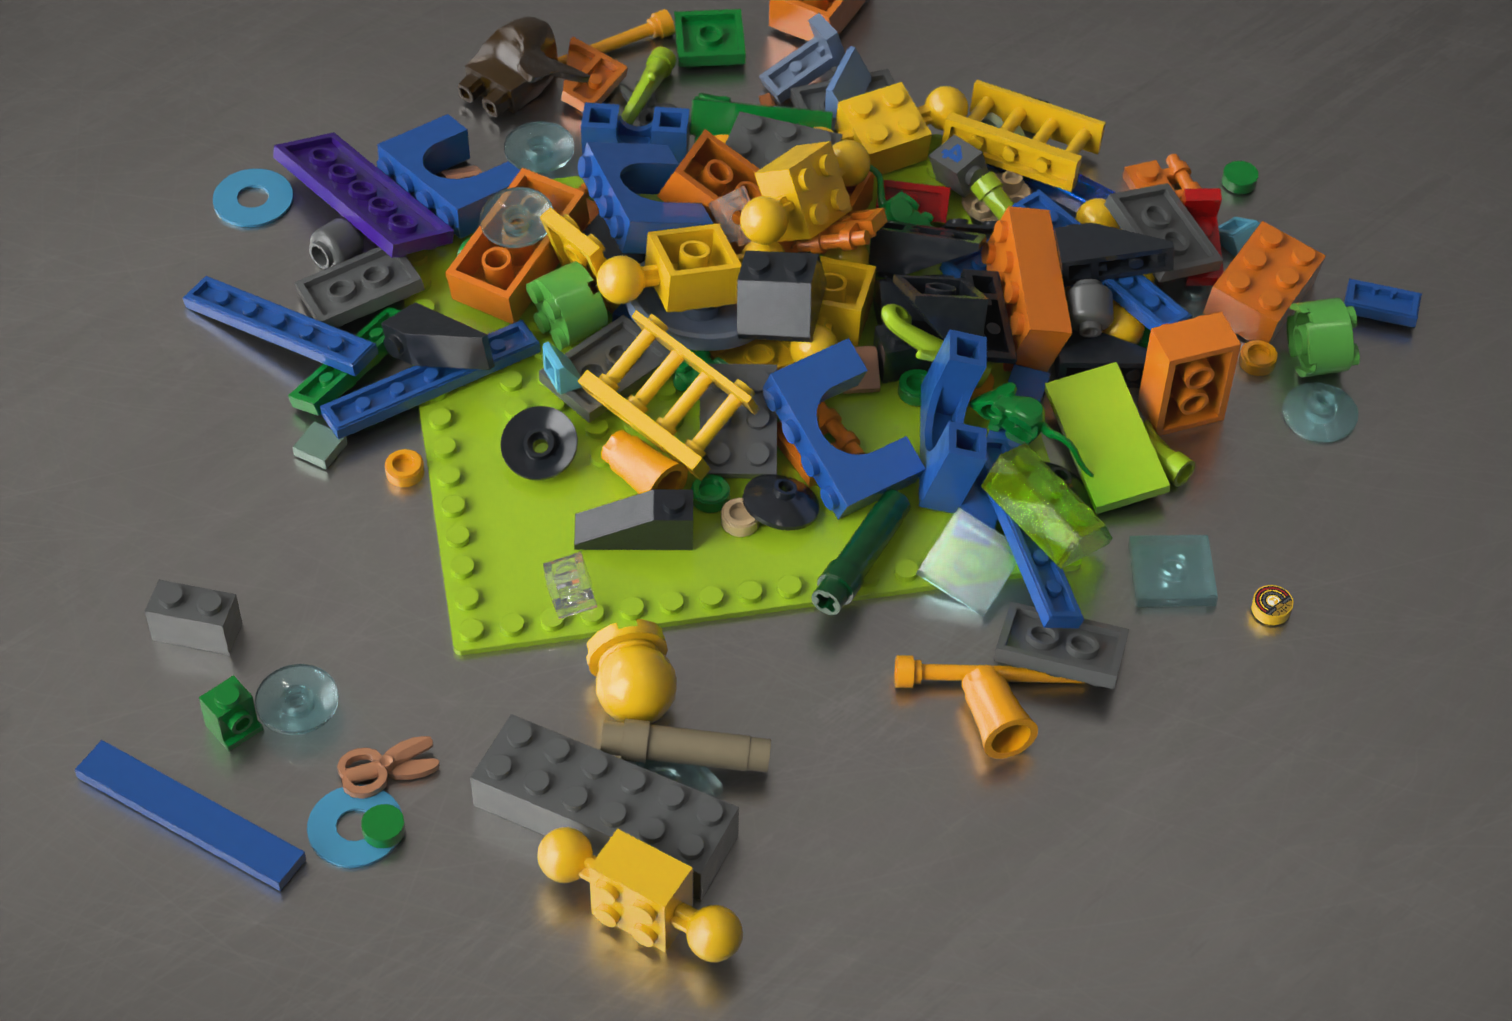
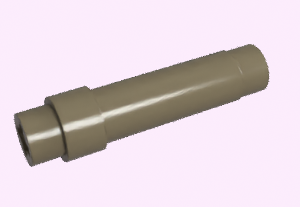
(642, 741)

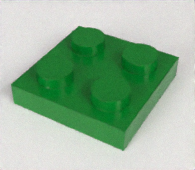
(709, 37)

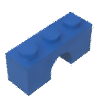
(605, 125)

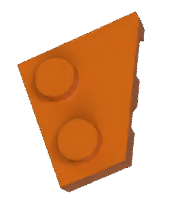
(603, 71)

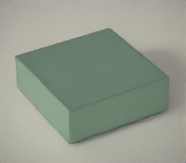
(319, 445)

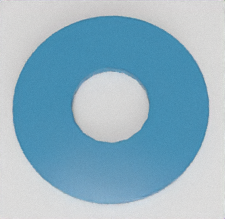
(276, 206)
(324, 835)

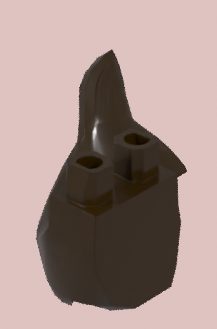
(515, 67)

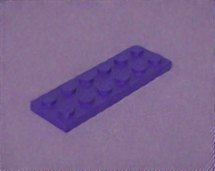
(363, 195)

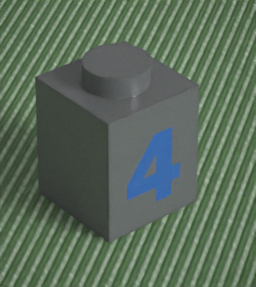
(958, 165)

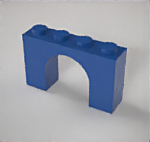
(431, 148)
(619, 173)
(949, 448)
(844, 479)

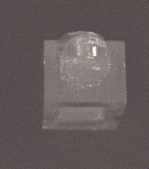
(724, 208)
(569, 585)

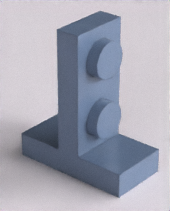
(806, 62)

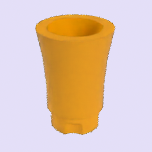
(641, 464)
(998, 714)

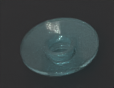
(539, 146)
(512, 207)
(1320, 412)
(293, 687)

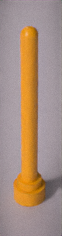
(658, 25)
(912, 671)

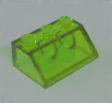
(1045, 506)

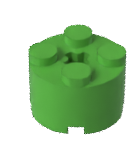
(567, 305)
(1322, 337)

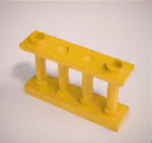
(1021, 154)
(662, 430)

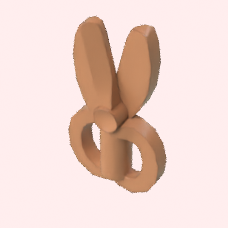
(393, 765)

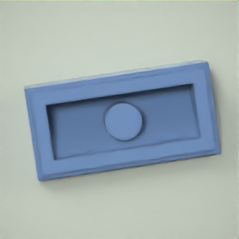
(848, 81)

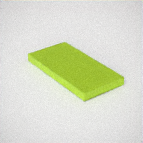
(1110, 437)

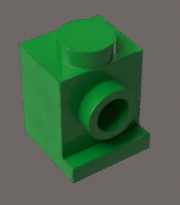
(230, 713)

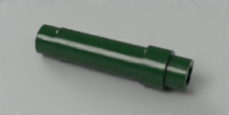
(846, 573)

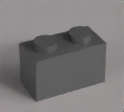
(193, 617)

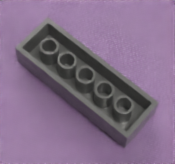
(560, 782)

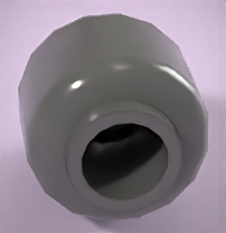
(335, 243)
(1090, 307)

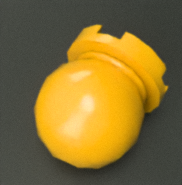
(632, 671)

